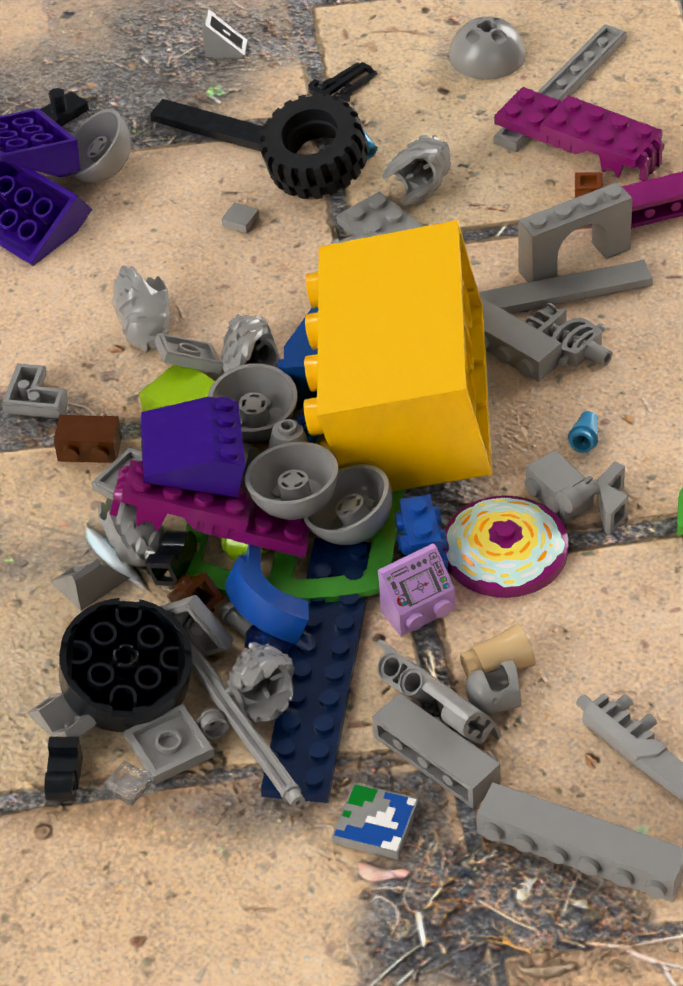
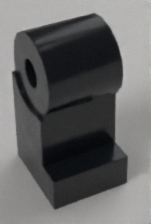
(173, 556)
(63, 768)

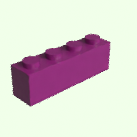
(656, 199)

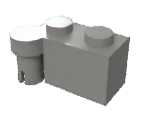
(560, 486)

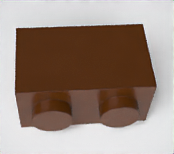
(87, 438)

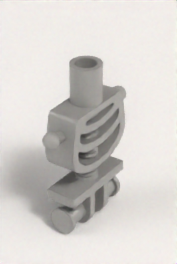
(579, 336)

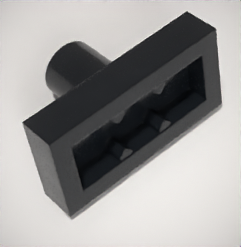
(64, 106)

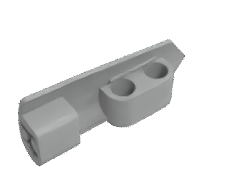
(423, 687)

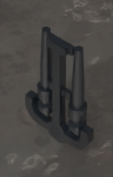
(343, 79)

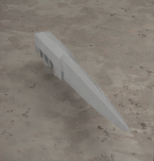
(633, 739)

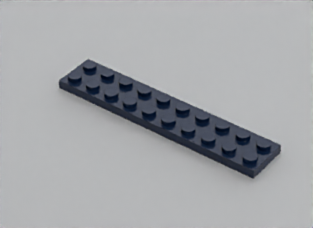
(324, 662)

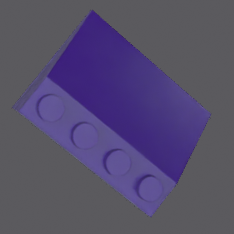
(38, 143)
(36, 213)
(194, 446)

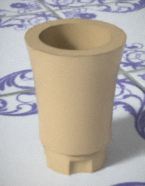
(508, 645)

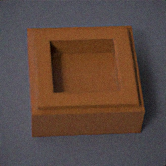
(587, 182)

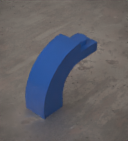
(261, 602)

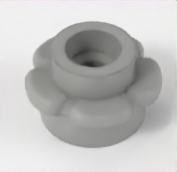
(213, 723)

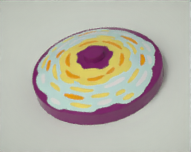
(506, 546)

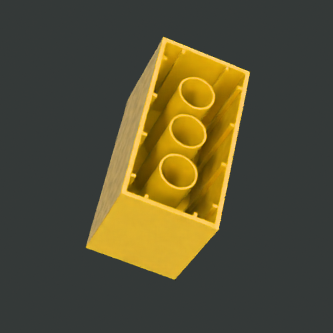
(400, 357)

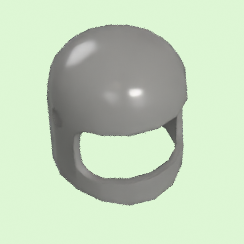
(492, 691)

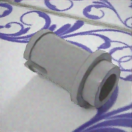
(232, 617)

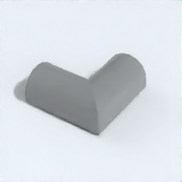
(28, 397)
(200, 625)

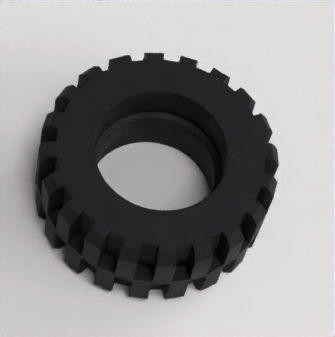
(319, 172)

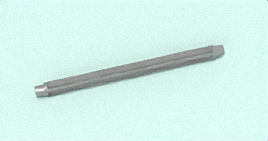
(246, 731)

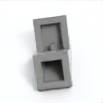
(610, 500)
(59, 719)

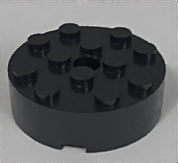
(124, 663)

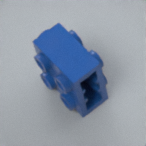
(419, 526)

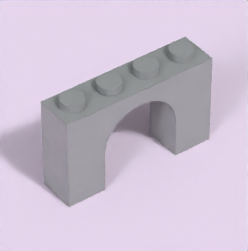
(544, 232)

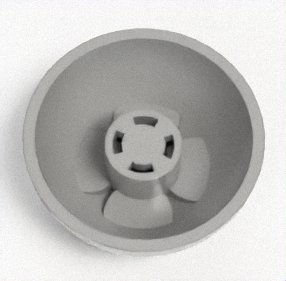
(487, 49)
(102, 146)
(263, 397)
(292, 479)
(356, 508)

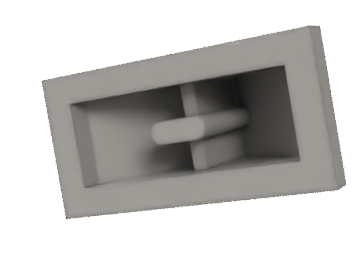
(221, 39)

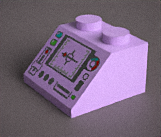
(415, 590)

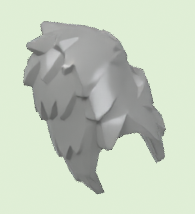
(420, 167)
(141, 307)
(248, 342)
(131, 541)
(262, 682)

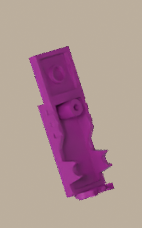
(584, 127)
(209, 513)

